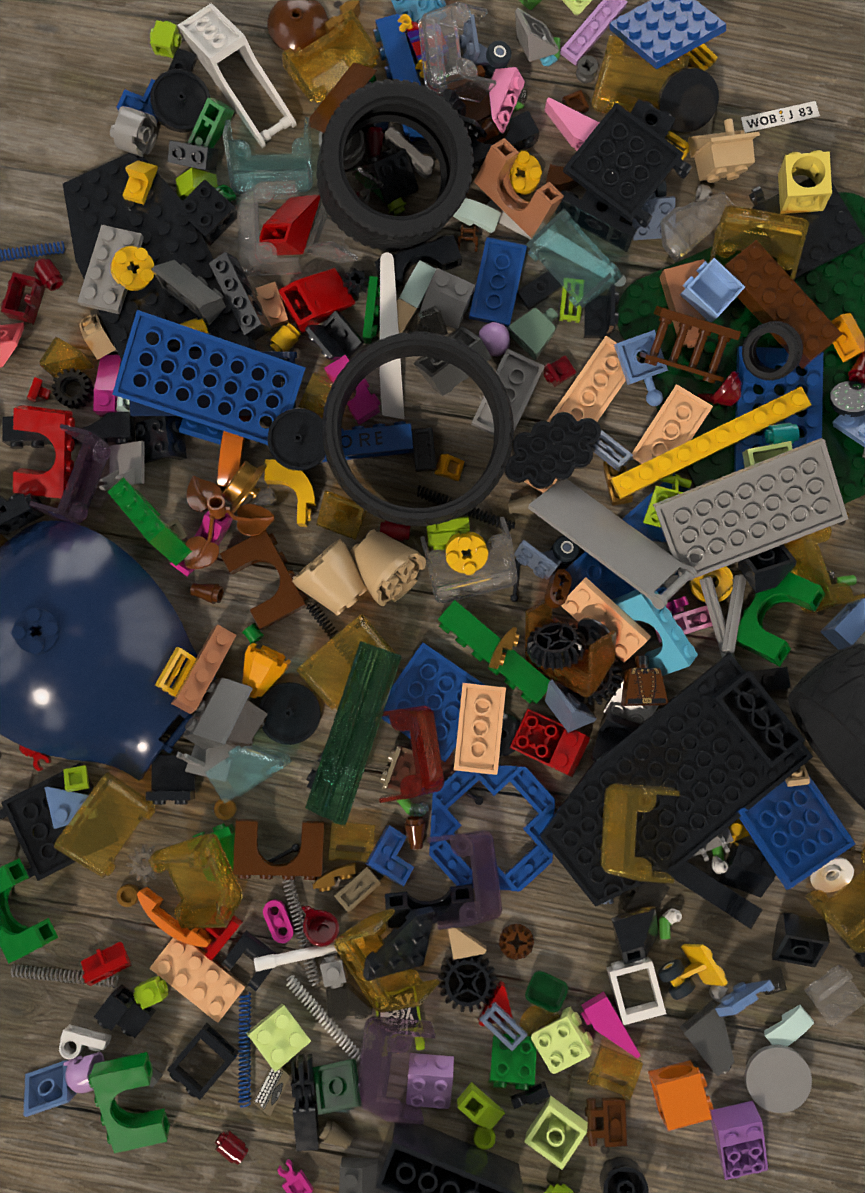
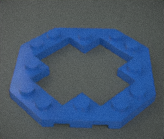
(445, 823)

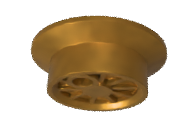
(243, 484)

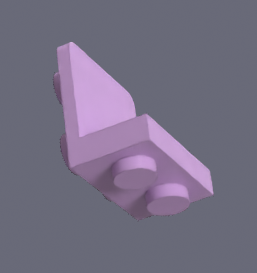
(430, 1080)

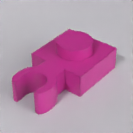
(677, 605)
(294, 1182)

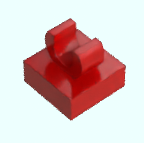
(36, 390)

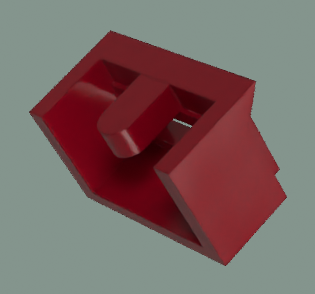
(14, 294)

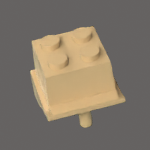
(723, 153)

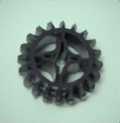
(556, 645)
(607, 688)
(461, 988)

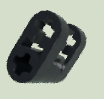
(252, 948)

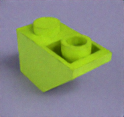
(479, 1107)

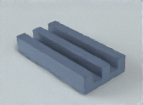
(608, 454)
(490, 1013)

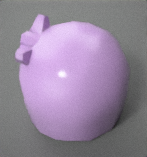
(79, 1070)

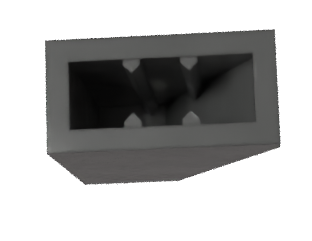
(710, 1038)

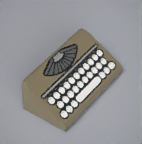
(271, 1089)

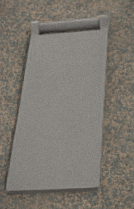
(611, 541)

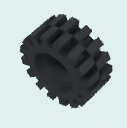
(70, 376)

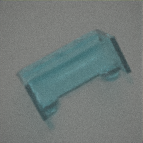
(248, 169)
(245, 770)

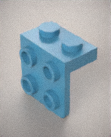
(416, 8)

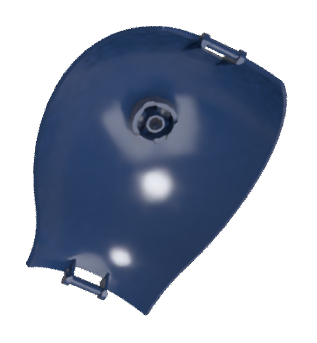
(104, 641)

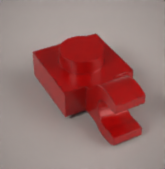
(37, 757)

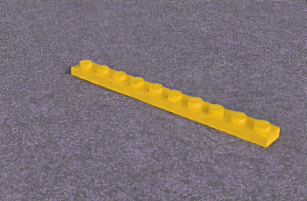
(710, 442)

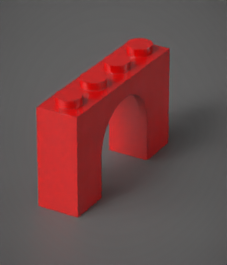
(46, 422)

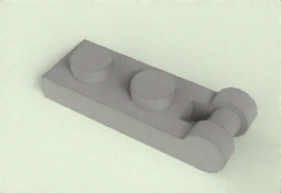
(419, 162)

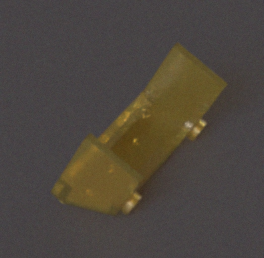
(777, 233)
(812, 567)
(619, 831)
(388, 992)

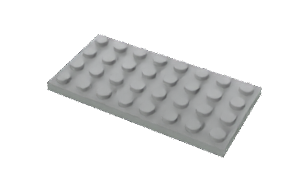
(753, 509)

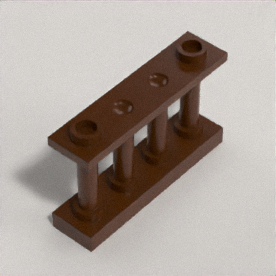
(686, 324)

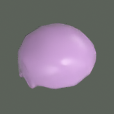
(496, 338)

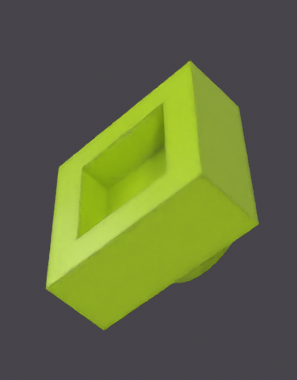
(76, 778)

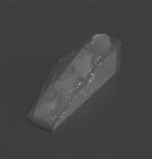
(691, 224)

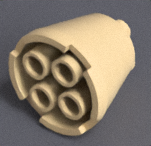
(386, 566)
(332, 578)

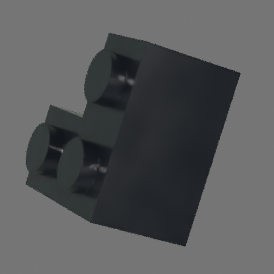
(123, 1011)

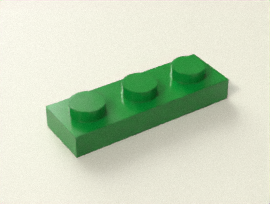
(372, 310)

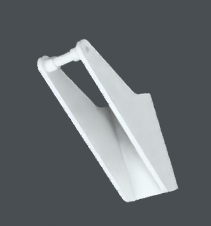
(215, 38)

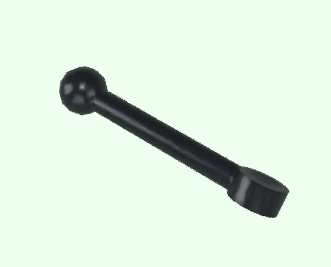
(514, 597)
(478, 799)
(295, 848)

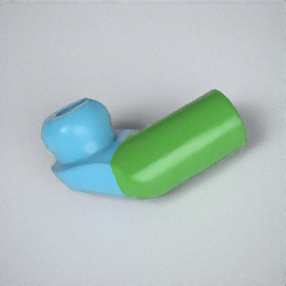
(549, 60)

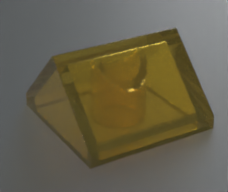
(63, 356)
(340, 515)

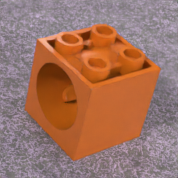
(680, 1095)

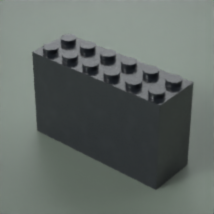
(433, 1162)

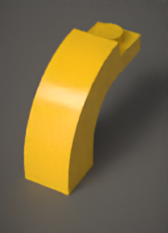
(298, 482)

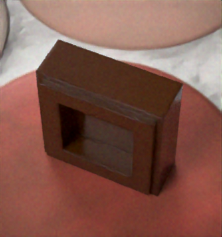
(576, 102)

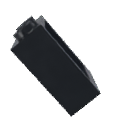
(216, 1043)

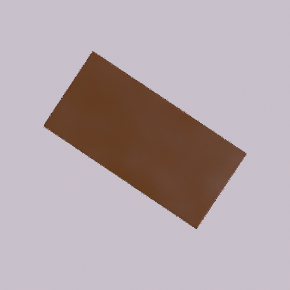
(354, 78)

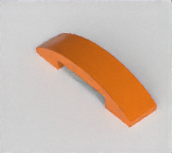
(230, 456)
(151, 901)

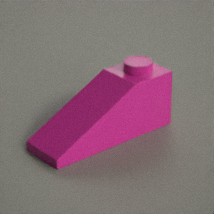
(104, 385)
(605, 1020)

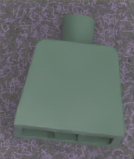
(534, 330)

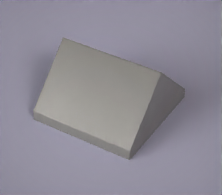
(534, 36)

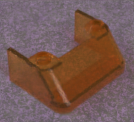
(590, 671)

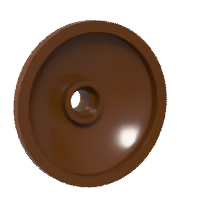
(296, 31)

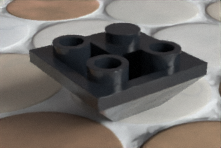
(635, 933)

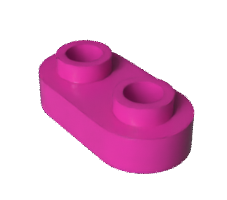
(278, 920)

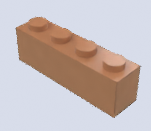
(204, 669)

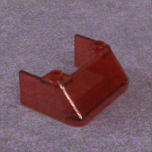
(426, 752)

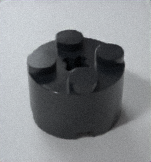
(622, 1171)

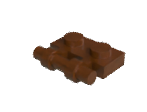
(614, 1122)

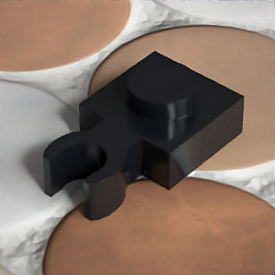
(535, 1094)

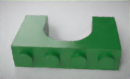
(147, 521)
(751, 633)
(16, 938)
(123, 1128)

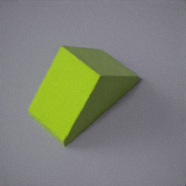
(191, 179)

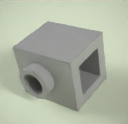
(333, 971)

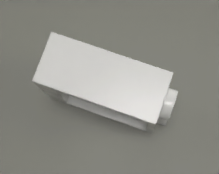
(642, 1011)

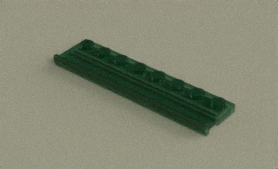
(353, 732)

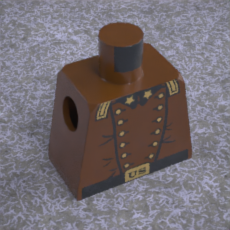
(643, 685)

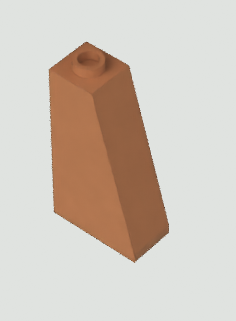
(672, 282)

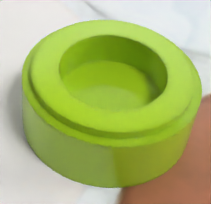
(484, 1138)

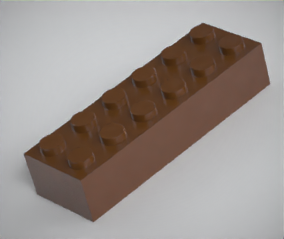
(776, 297)

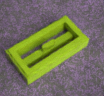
(569, 317)

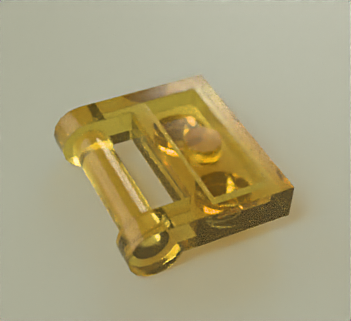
(354, 835)
(616, 1065)

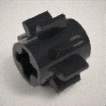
(351, 279)

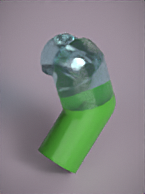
(414, 809)

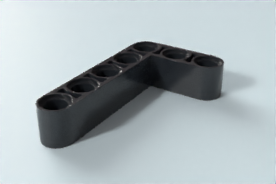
(717, 894)

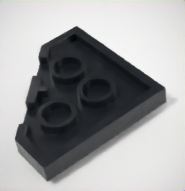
(402, 947)

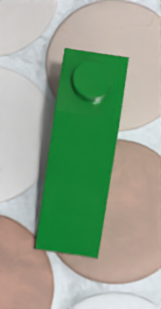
(211, 123)

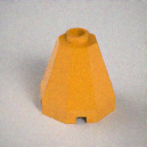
(262, 668)

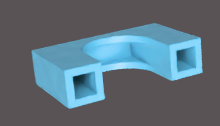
(676, 649)

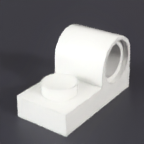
(82, 1037)

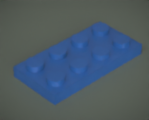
(497, 281)

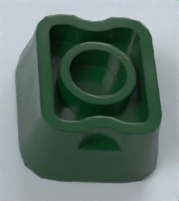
(546, 991)

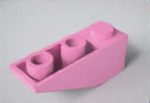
(505, 95)

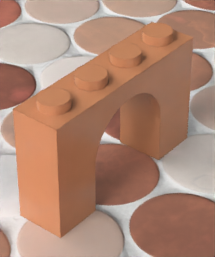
(495, 182)

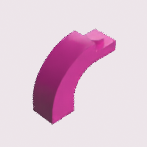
(220, 529)

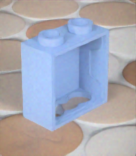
(711, 290)

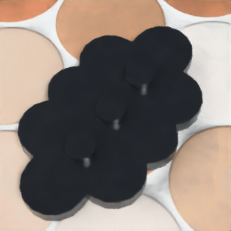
(552, 450)

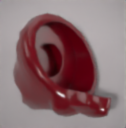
(728, 392)
(320, 926)

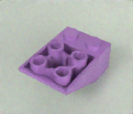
(739, 1139)

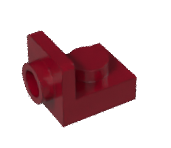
(559, 371)

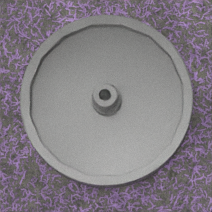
(778, 1078)

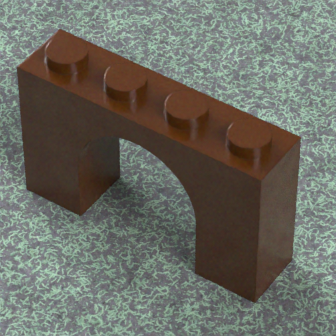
(263, 549)
(250, 862)

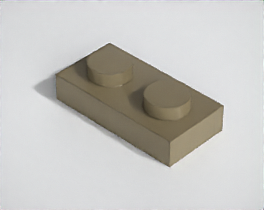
(357, 889)

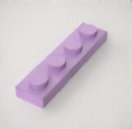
(592, 29)

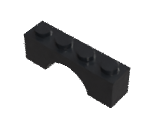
(521, 134)
(441, 253)
(445, 907)

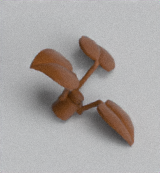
(207, 495)

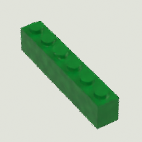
(483, 642)

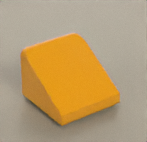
(449, 467)

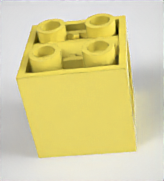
(801, 199)

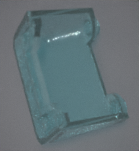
(573, 259)

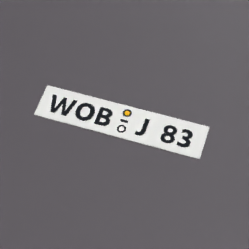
(780, 116)

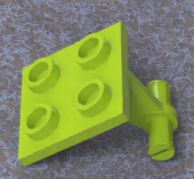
(661, 494)

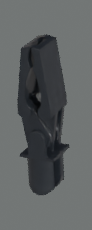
(304, 1113)

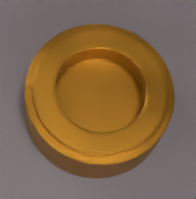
(225, 810)
(127, 895)

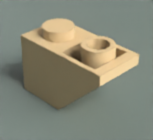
(96, 336)

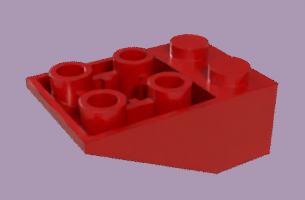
(291, 225)
(315, 298)
(550, 742)

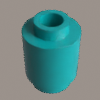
(782, 433)

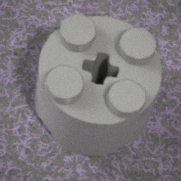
(134, 131)

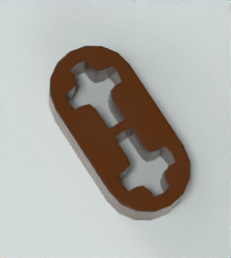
(554, 586)

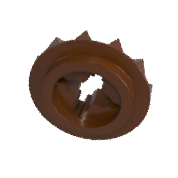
(509, 934)

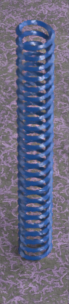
(30, 251)
(244, 1050)

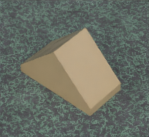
(464, 944)

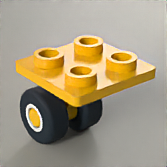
(701, 963)

